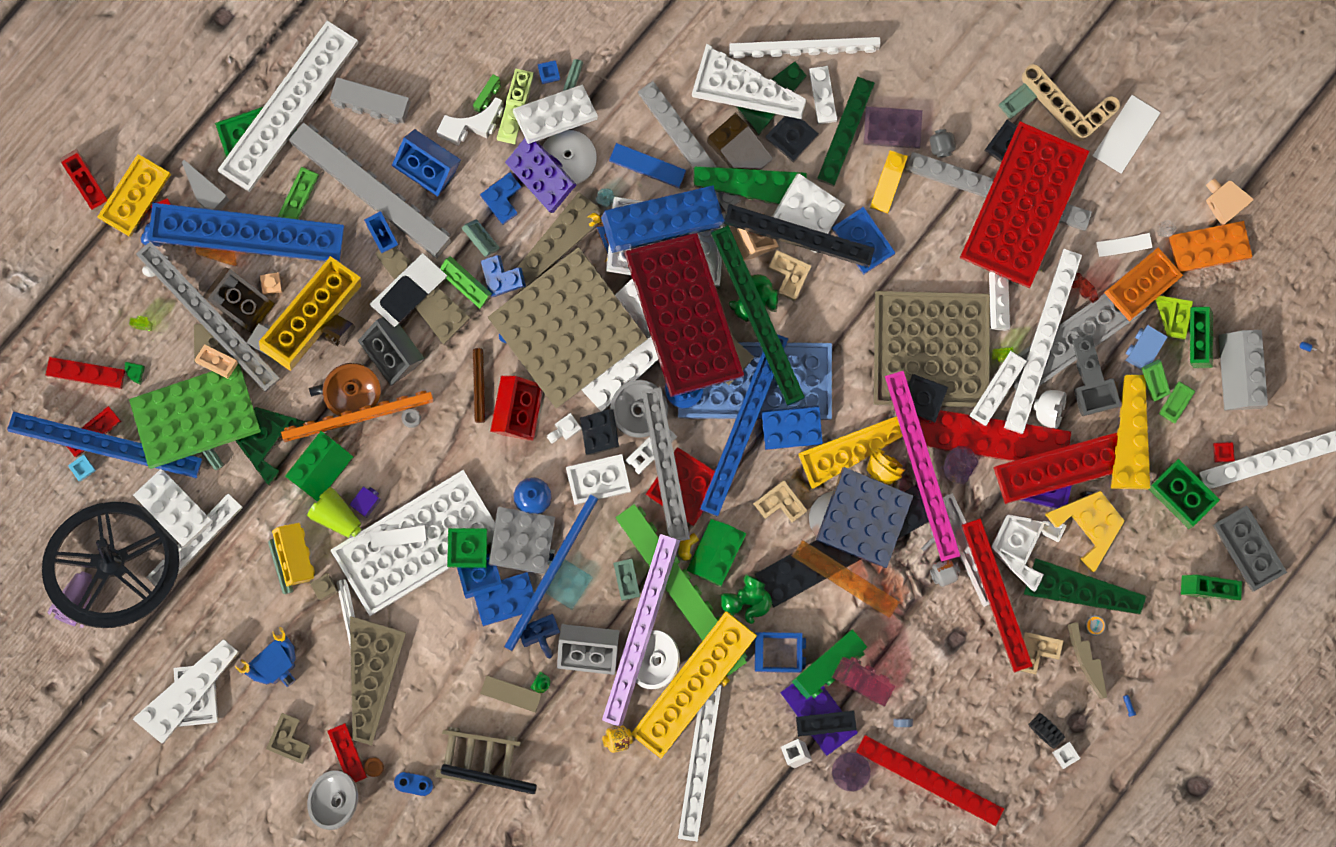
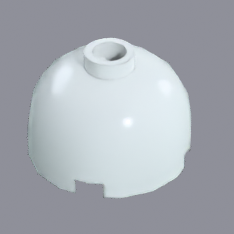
(1050, 407)

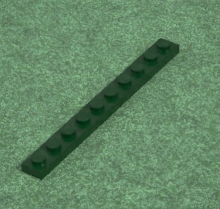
(758, 315)

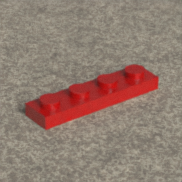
(85, 373)

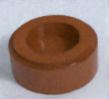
(374, 767)

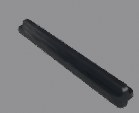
(489, 779)

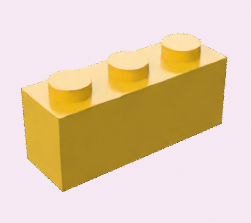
(293, 554)

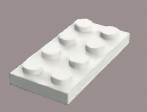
(555, 114)
(173, 508)

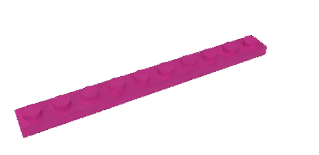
(922, 466)

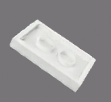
(598, 478)
(205, 710)

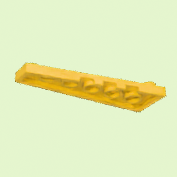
(1132, 449)
(828, 459)

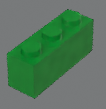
(1201, 337)

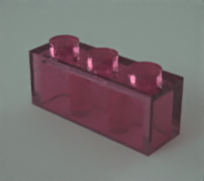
(864, 680)

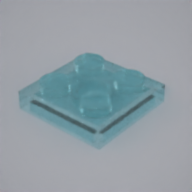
(568, 584)

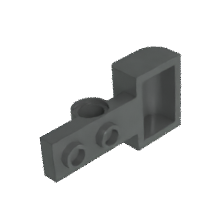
(1096, 393)

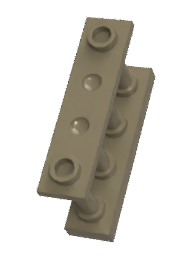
(454, 732)

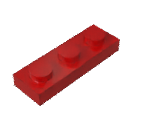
(101, 423)
(347, 752)

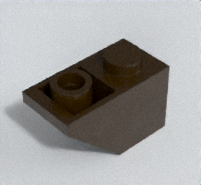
(338, 330)

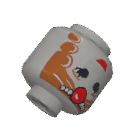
(945, 572)

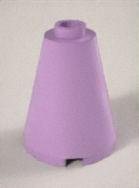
(74, 592)

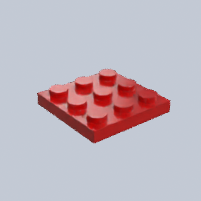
(694, 483)

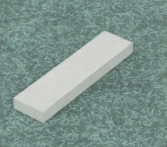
(998, 388)

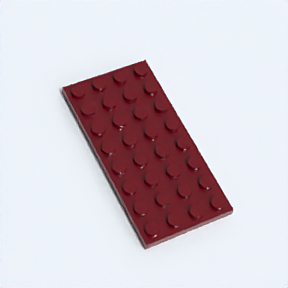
(684, 314)

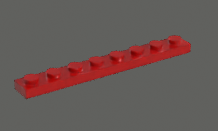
(997, 595)
(929, 780)

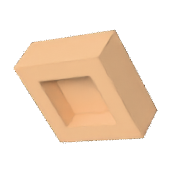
(270, 283)

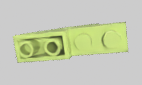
(517, 96)

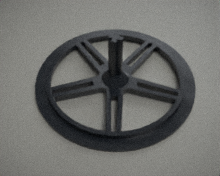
(110, 564)

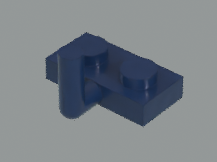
(539, 631)

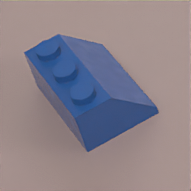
(425, 162)

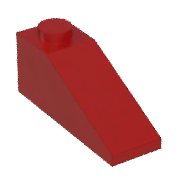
(83, 179)

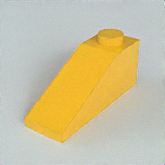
(888, 181)

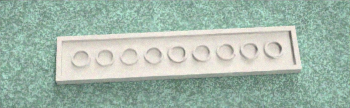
(288, 106)

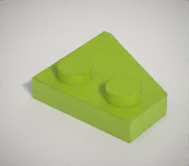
(1174, 315)

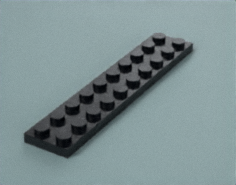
(791, 577)

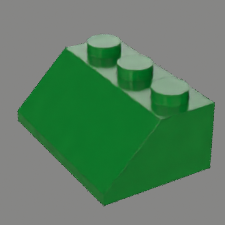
(319, 466)
(716, 552)

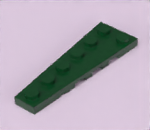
(1076, 588)

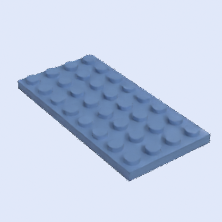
(810, 365)

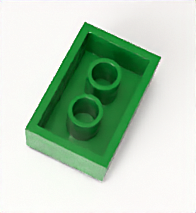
(1183, 494)

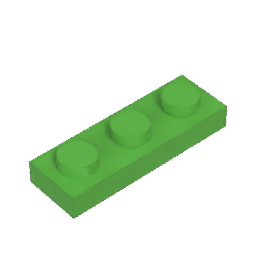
(465, 282)

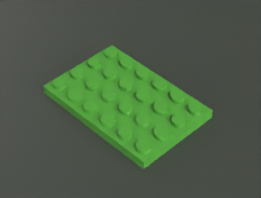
(193, 416)

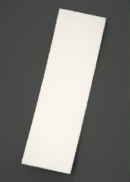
(1124, 245)
(398, 536)

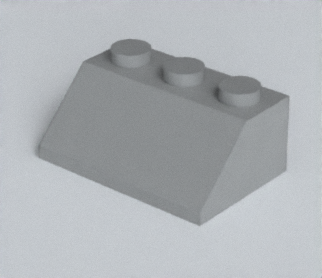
(588, 649)

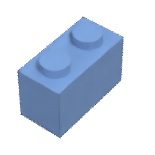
(1146, 347)

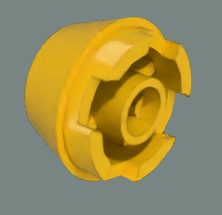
(884, 468)

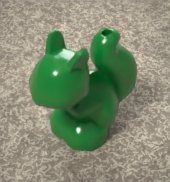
(767, 293)
(751, 594)

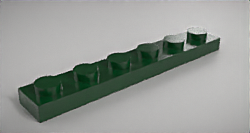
(845, 131)

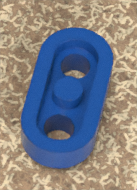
(413, 784)

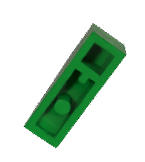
(1211, 587)

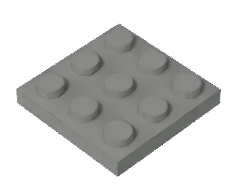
(521, 540)

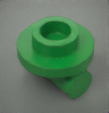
(541, 683)

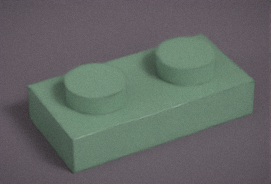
(626, 579)

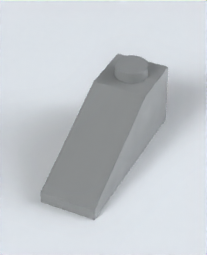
(205, 192)

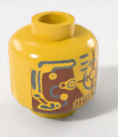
(617, 738)

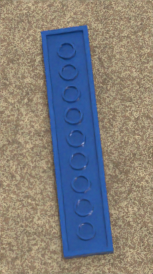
(245, 232)

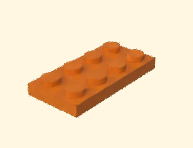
(1210, 247)
(1143, 284)

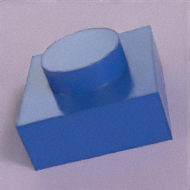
(549, 72)

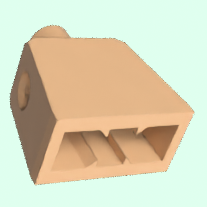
(1227, 200)

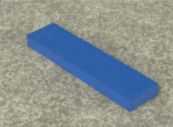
(647, 165)

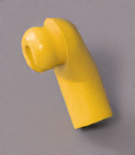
(685, 545)

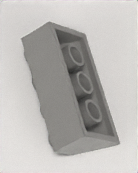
(1243, 370)

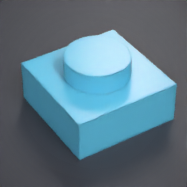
(82, 468)

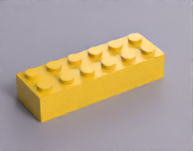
(309, 313)

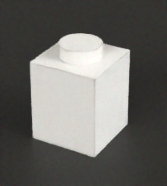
(796, 753)

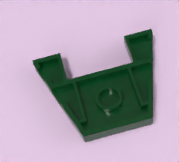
(259, 445)

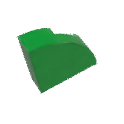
(134, 371)

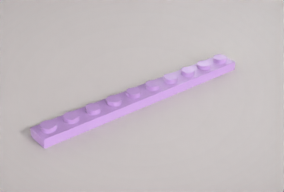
(641, 630)

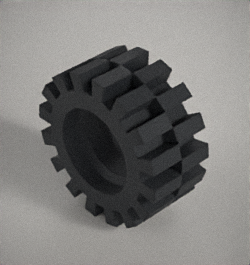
(1046, 730)

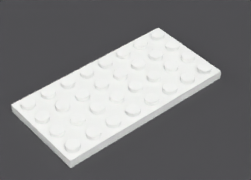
(393, 571)

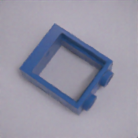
(800, 661)

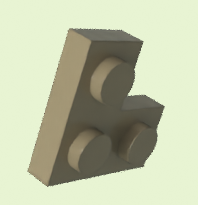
(283, 742)

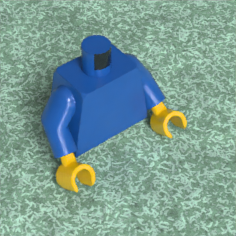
(273, 662)

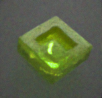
(141, 323)
(1001, 353)

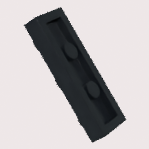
(826, 723)

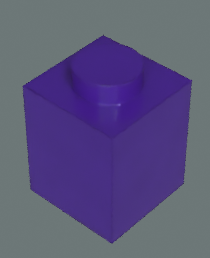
(365, 501)

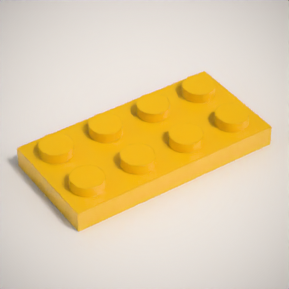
(134, 195)

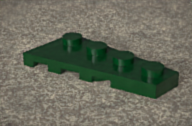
(788, 78)

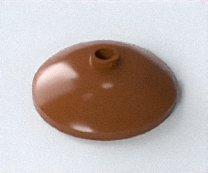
(364, 393)

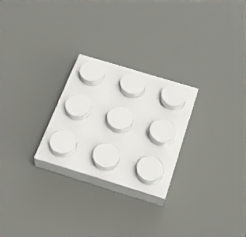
(808, 206)

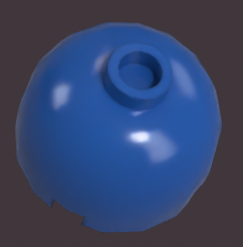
(532, 496)

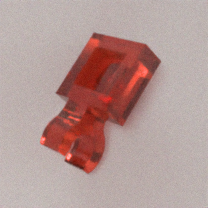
(1086, 289)

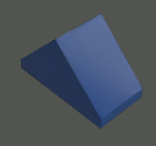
(381, 232)

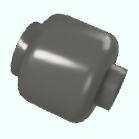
(942, 143)

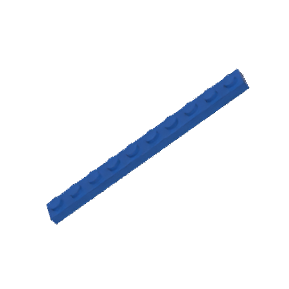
(739, 435)
(95, 443)

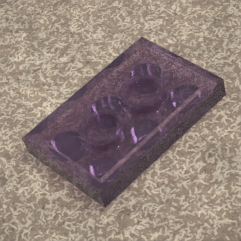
(892, 127)

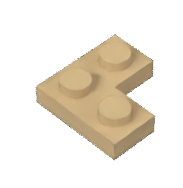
(795, 273)
(780, 498)
(1041, 646)

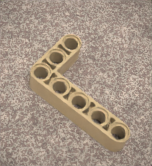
(1066, 106)

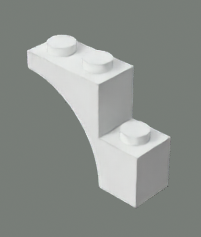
(482, 124)

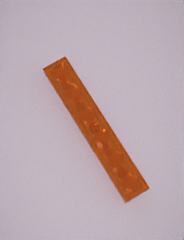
(845, 578)

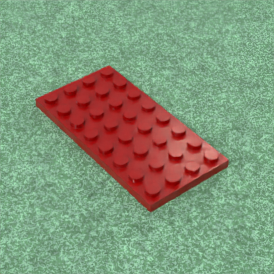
(1024, 204)

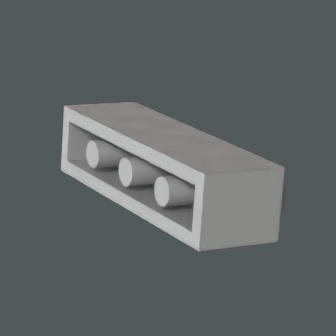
(370, 100)

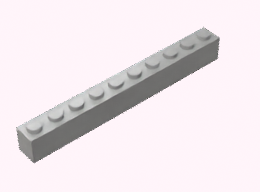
(369, 190)

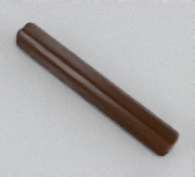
(479, 395)

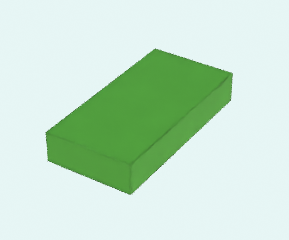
(1156, 380)
(1176, 402)

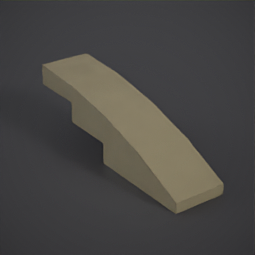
(1091, 668)

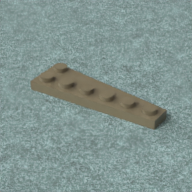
(559, 238)
(436, 308)

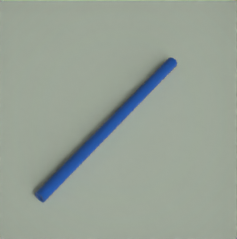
(551, 572)

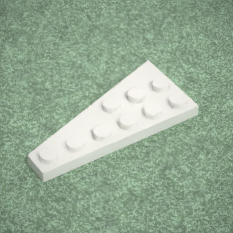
(738, 85)

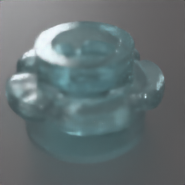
(605, 192)

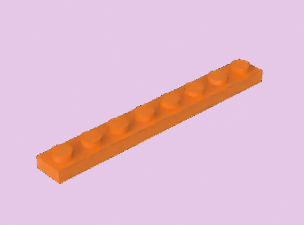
(348, 418)

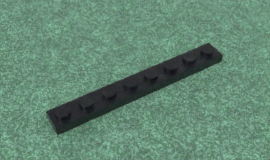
(799, 235)

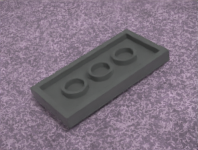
(1249, 548)

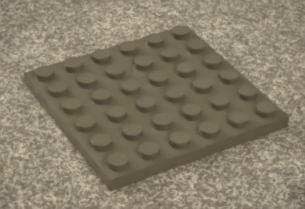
(567, 328)
(934, 338)

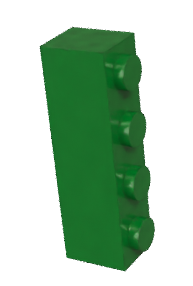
(823, 669)

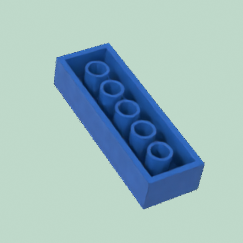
(662, 219)

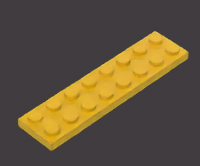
(694, 684)

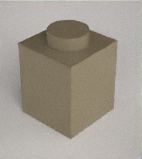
(324, 587)

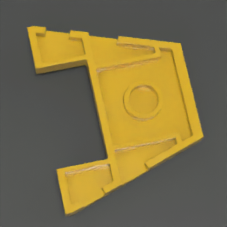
(1097, 520)

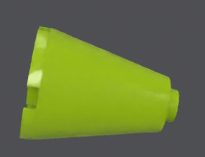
(335, 514)

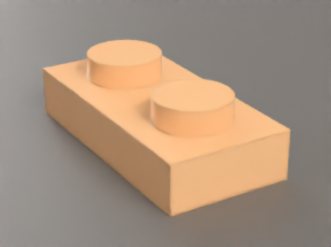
(216, 361)

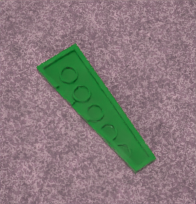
(752, 184)

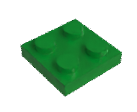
(467, 548)

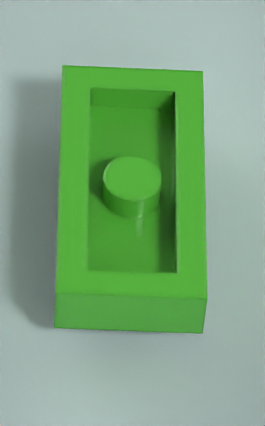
(483, 100)

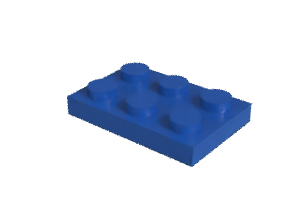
(862, 229)
(792, 427)
(506, 601)

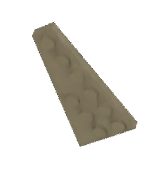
(373, 663)

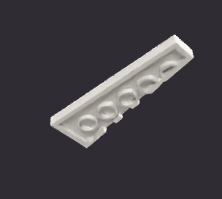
(177, 701)

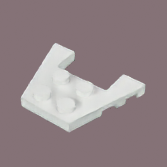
(1016, 542)

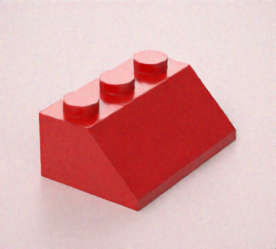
(516, 408)

